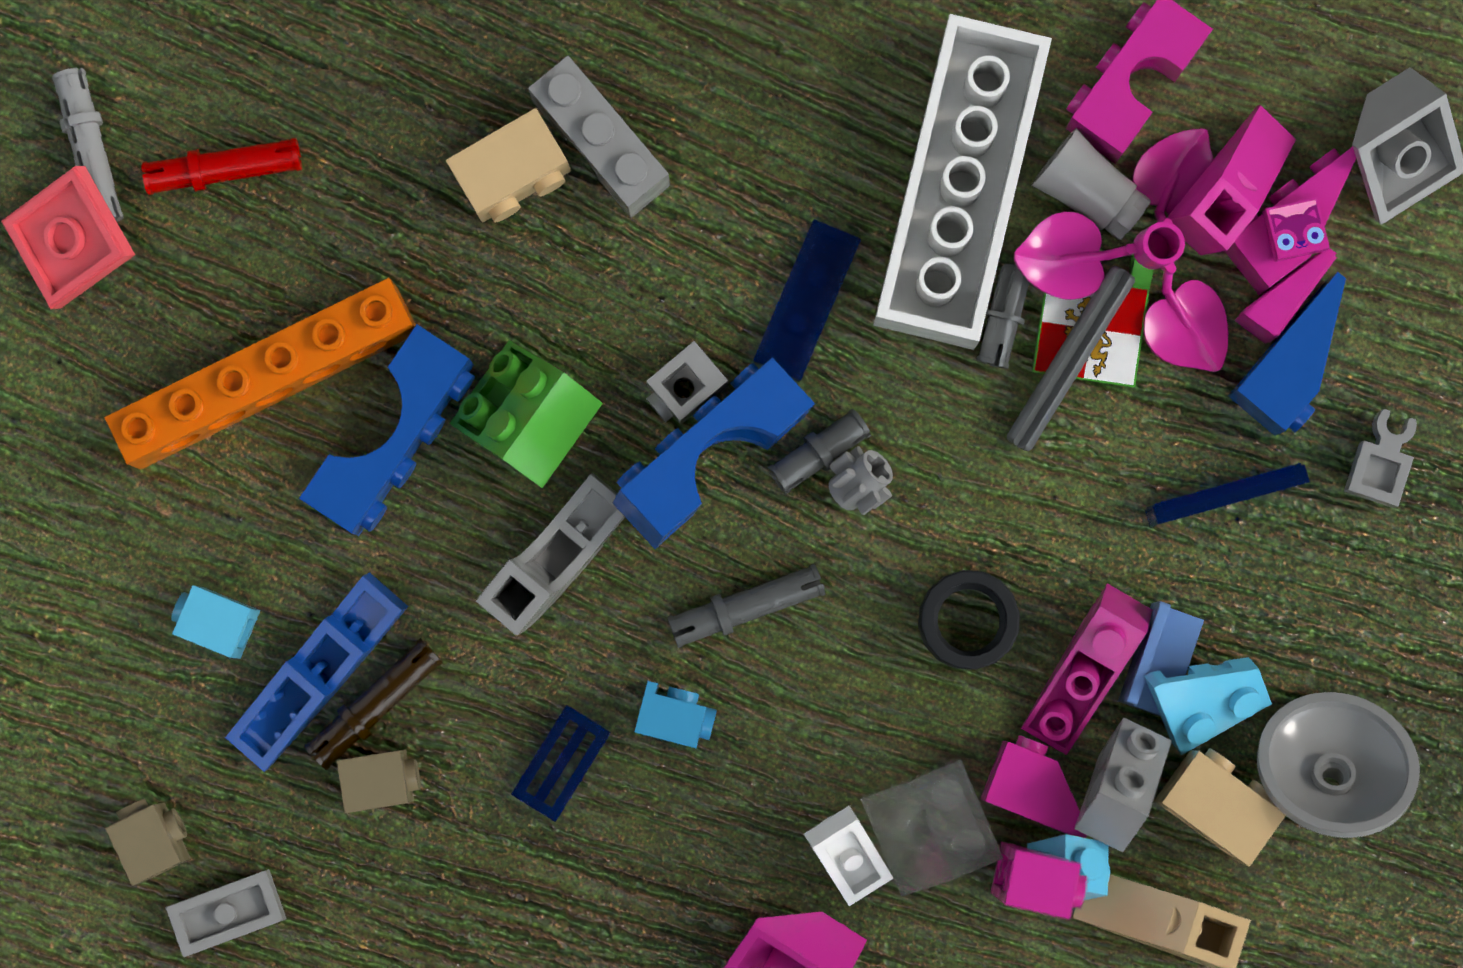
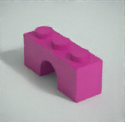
(1162, 40)

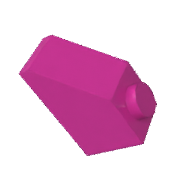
(1032, 786)

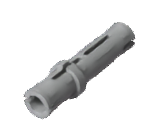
(84, 134)

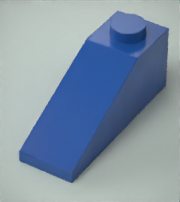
(1293, 366)

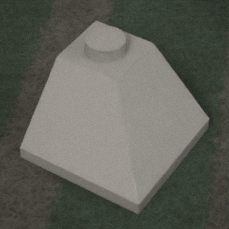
(1406, 143)

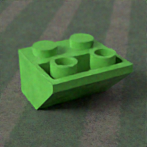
(526, 413)

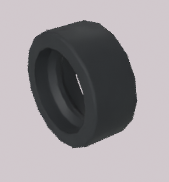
(1006, 608)

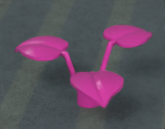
(1065, 257)

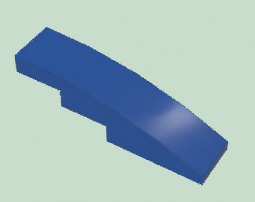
(316, 672)

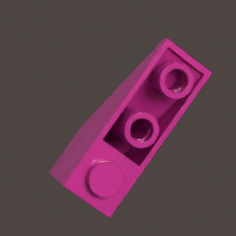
(1233, 184)
(1252, 248)
(1088, 668)

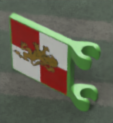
(1119, 348)

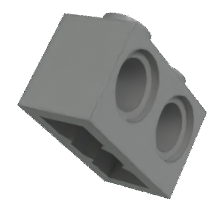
(1123, 785)

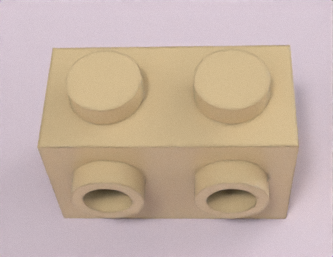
(510, 167)
(1220, 806)

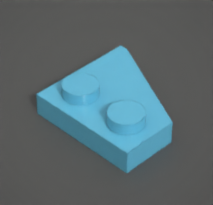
(1207, 700)

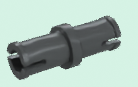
(819, 451)

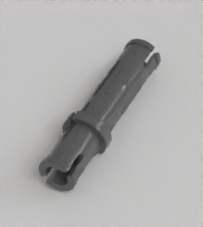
(746, 605)

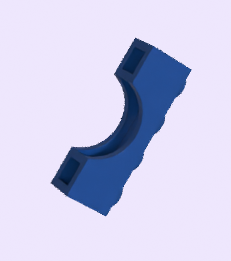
(758, 411)
(354, 487)

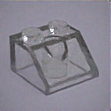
(931, 828)

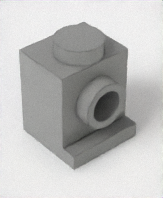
(688, 365)

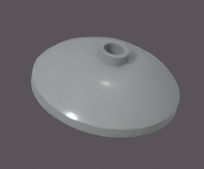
(1343, 741)

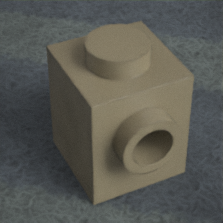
(148, 840)

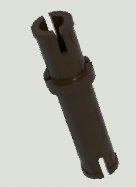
(372, 705)

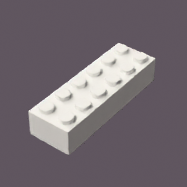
(962, 182)

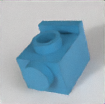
(674, 716)

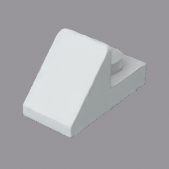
(848, 855)

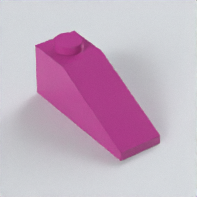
(1038, 881)

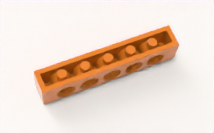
(261, 375)

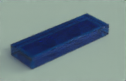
(807, 299)
(1227, 494)

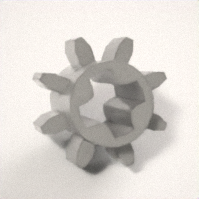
(860, 480)

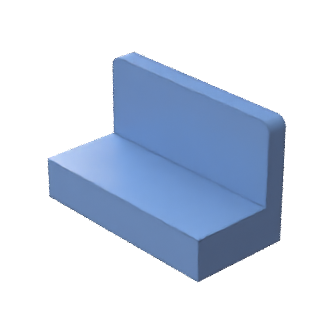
(1164, 648)

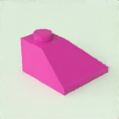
(797, 942)

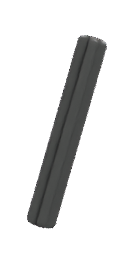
(1070, 358)

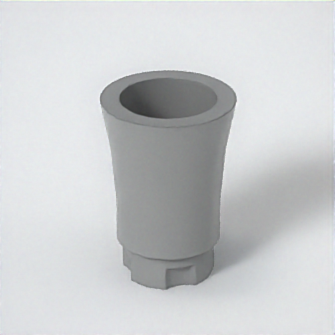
(1091, 186)

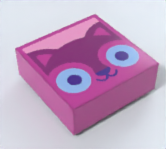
(1296, 229)

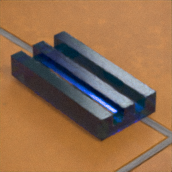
(537, 801)

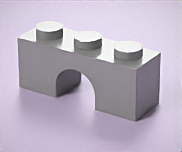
(600, 136)

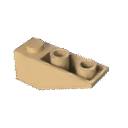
(1167, 923)

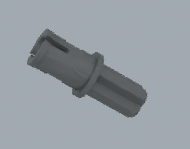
(1003, 317)

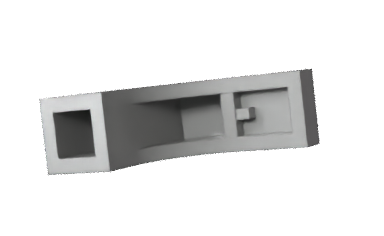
(555, 559)

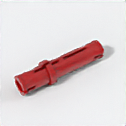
(199, 169)

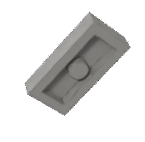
(226, 913)

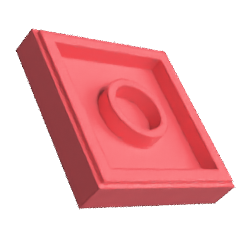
(68, 237)

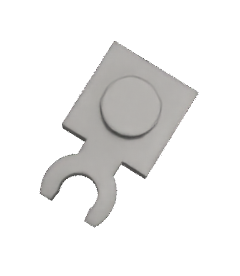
(1380, 468)

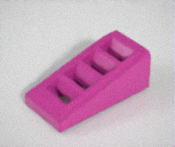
(1276, 307)

